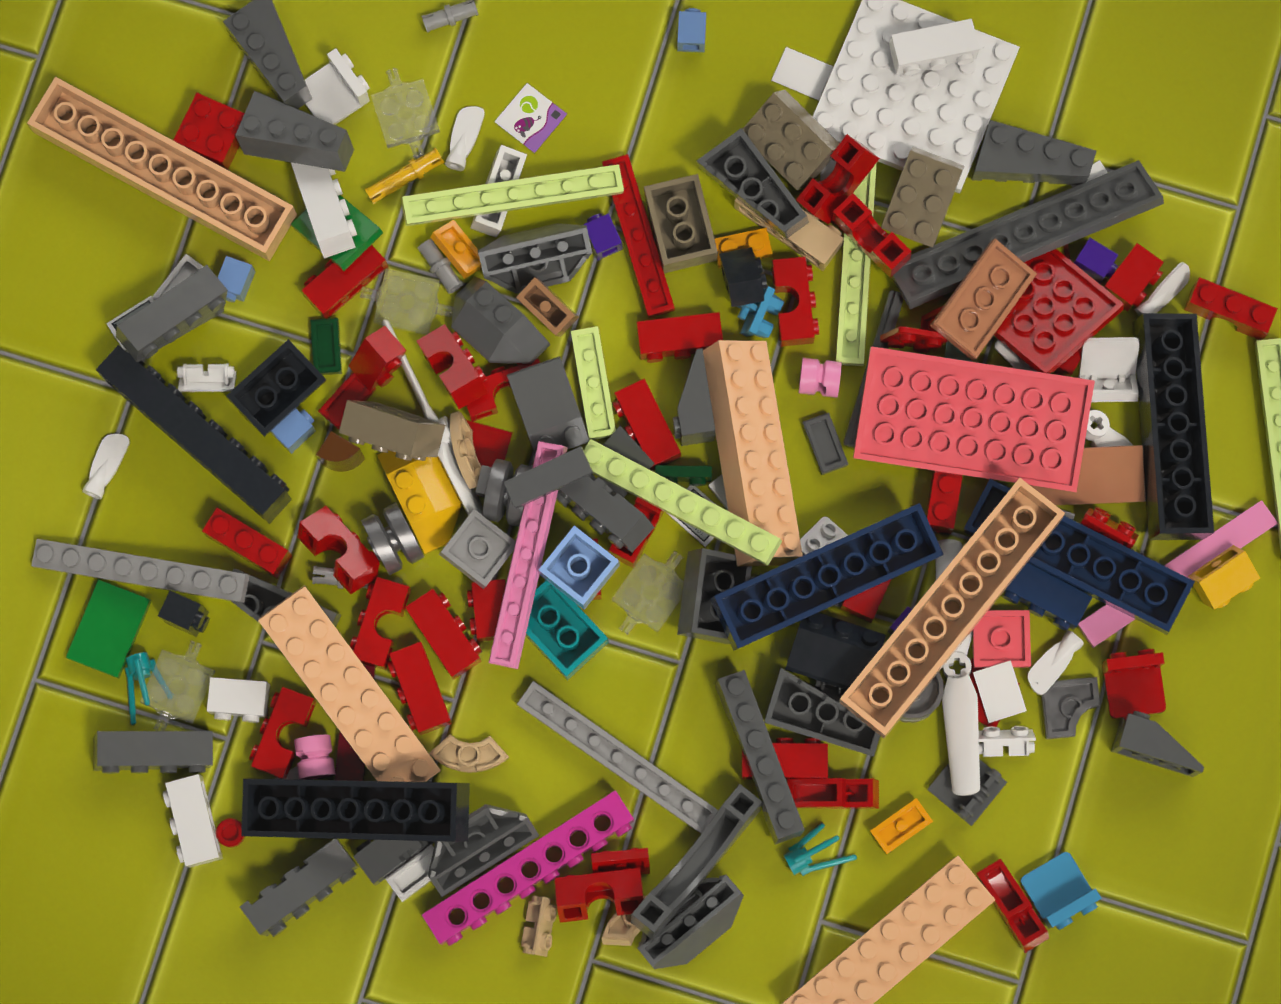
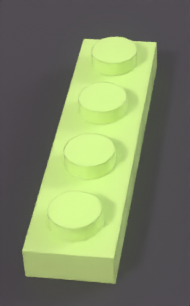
(593, 383)

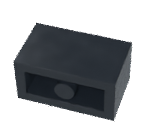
(743, 277)
(184, 614)

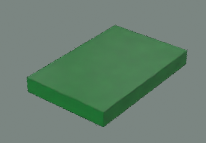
(366, 235)
(108, 629)

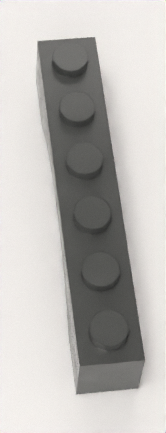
(761, 757)
(697, 863)

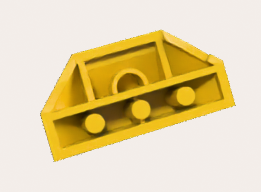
(425, 497)

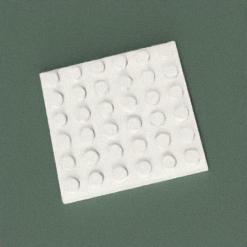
(929, 110)

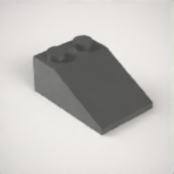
(548, 405)
(694, 413)
(1150, 743)

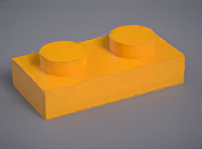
(756, 239)
(457, 248)
(901, 826)

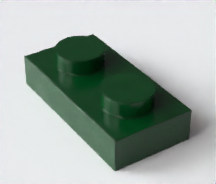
(693, 474)

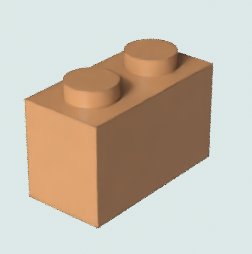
(547, 307)

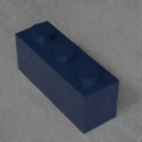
(1048, 597)

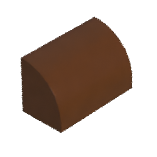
(339, 454)

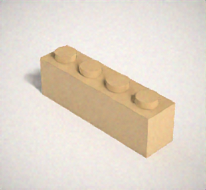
(813, 240)

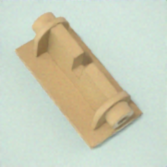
(539, 939)

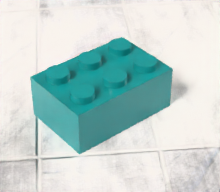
(563, 631)

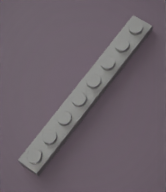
(140, 570)
(617, 757)

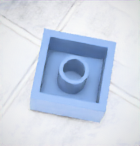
(579, 567)

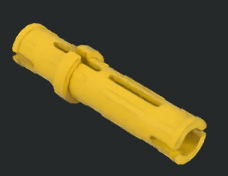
(405, 175)

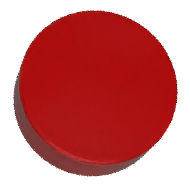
(230, 832)

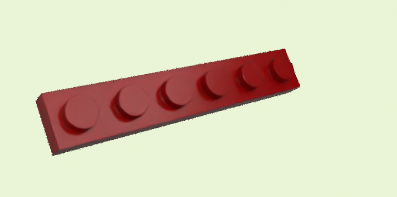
(640, 242)

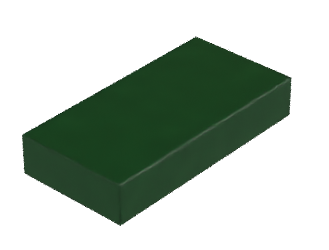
(326, 346)

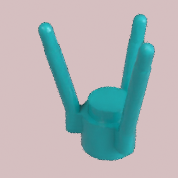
(138, 669)
(800, 858)

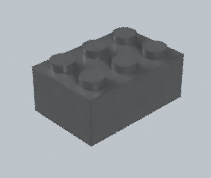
(705, 576)

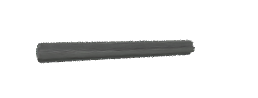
(887, 323)

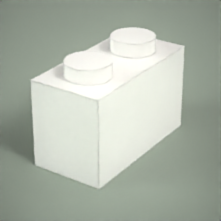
(238, 698)

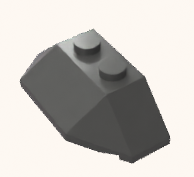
(546, 252)
(495, 325)
(491, 837)
(695, 925)

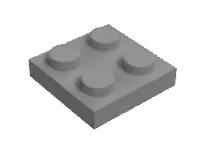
(478, 549)

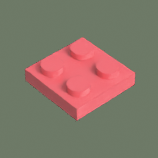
(1002, 638)

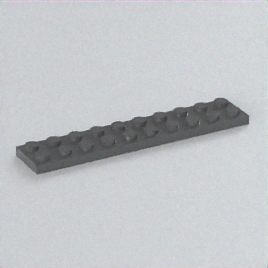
(1030, 230)

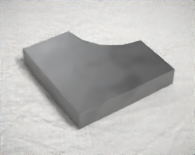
(1066, 703)

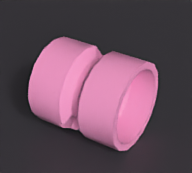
(820, 377)
(314, 757)

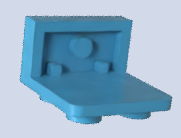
(1059, 891)

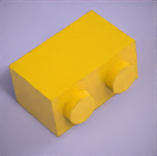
(1224, 577)

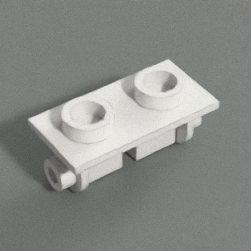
(217, 378)
(1016, 739)

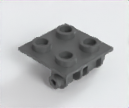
(973, 805)

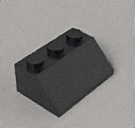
(276, 388)
(832, 650)

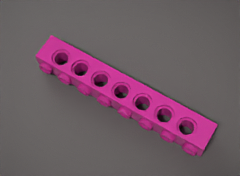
(439, 916)

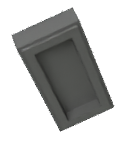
(825, 443)

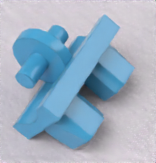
(754, 314)

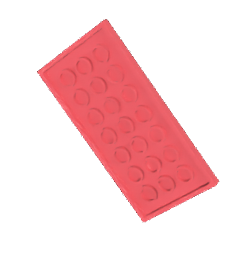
(973, 419)

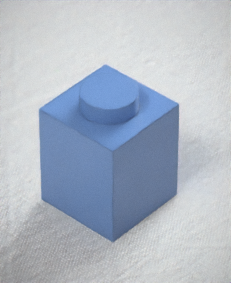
(691, 30)
(236, 278)
(294, 430)

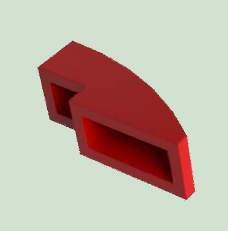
(835, 793)
(1013, 906)

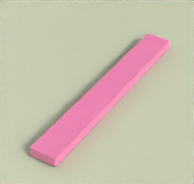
(1236, 532)
(524, 570)

